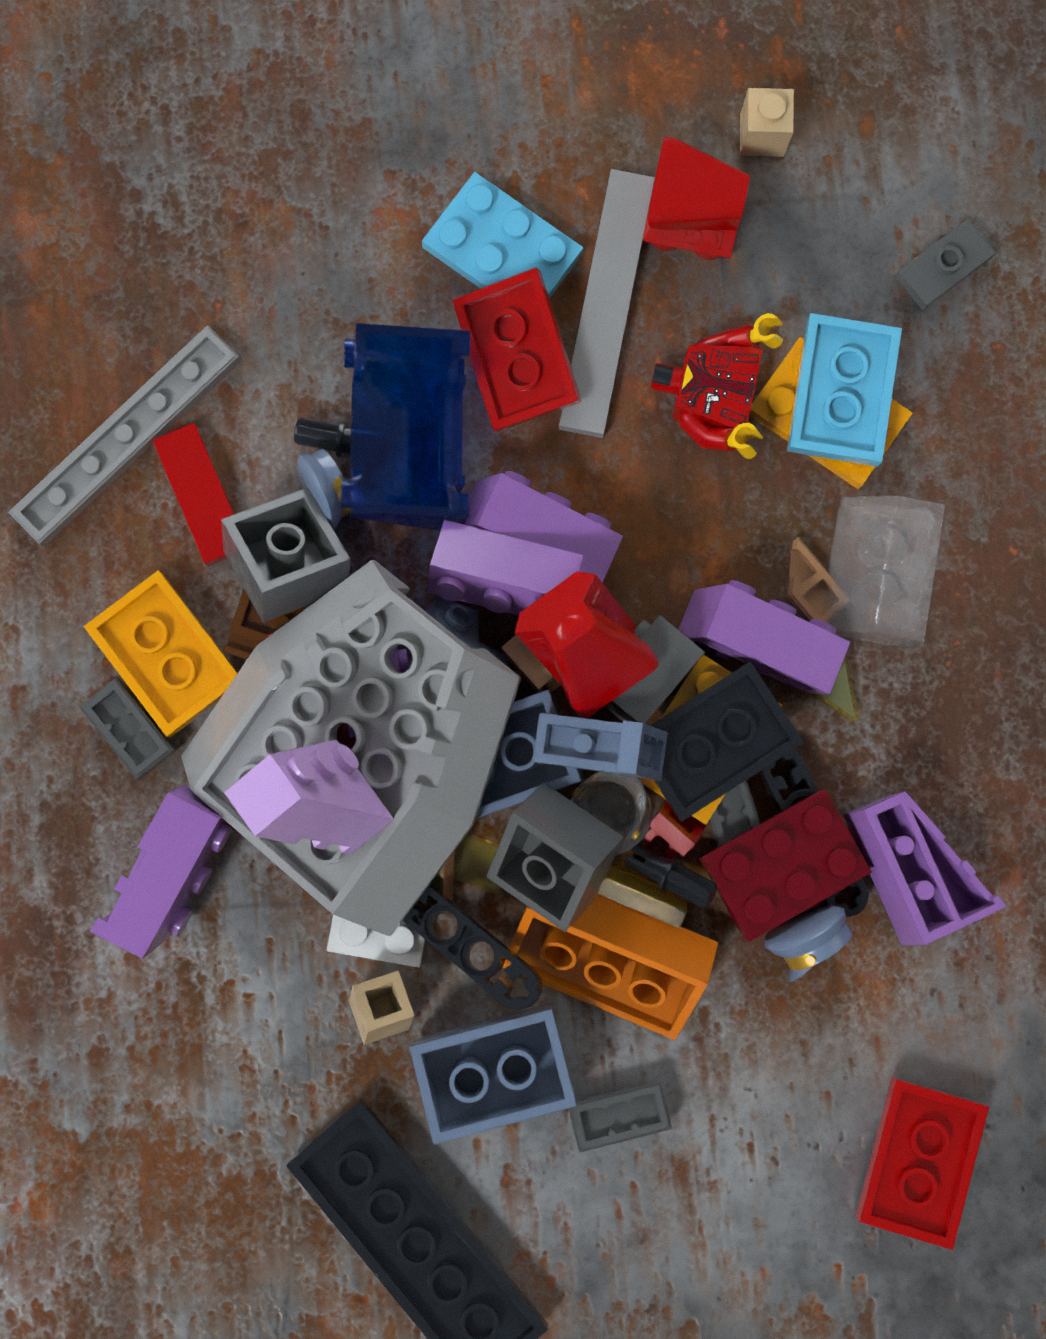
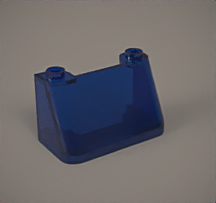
(406, 425)

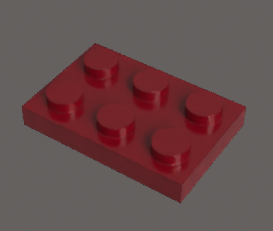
(785, 865)

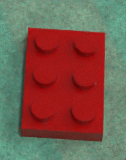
(517, 350)
(922, 1163)

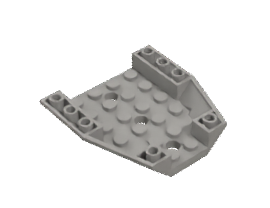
(419, 738)

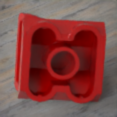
(695, 202)
(585, 642)

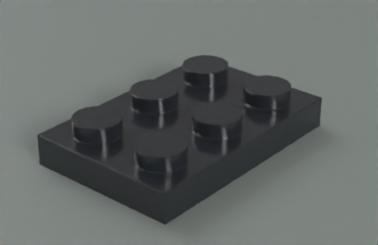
(722, 740)

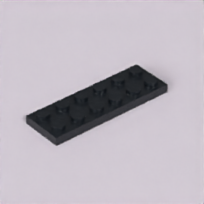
(411, 1233)

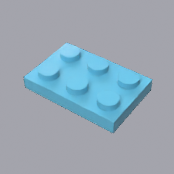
(496, 237)
(844, 389)

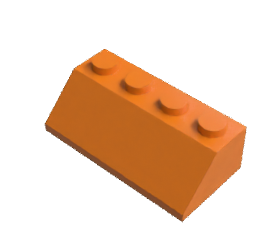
(620, 963)

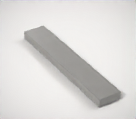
(607, 300)
(125, 436)

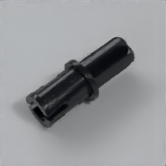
(323, 435)
(671, 875)

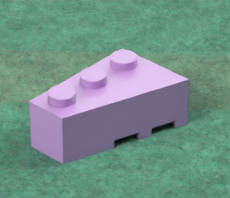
(310, 796)

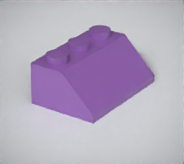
(495, 568)

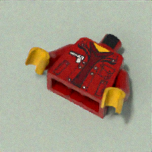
(718, 386)

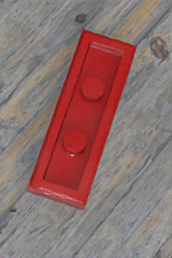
(196, 488)

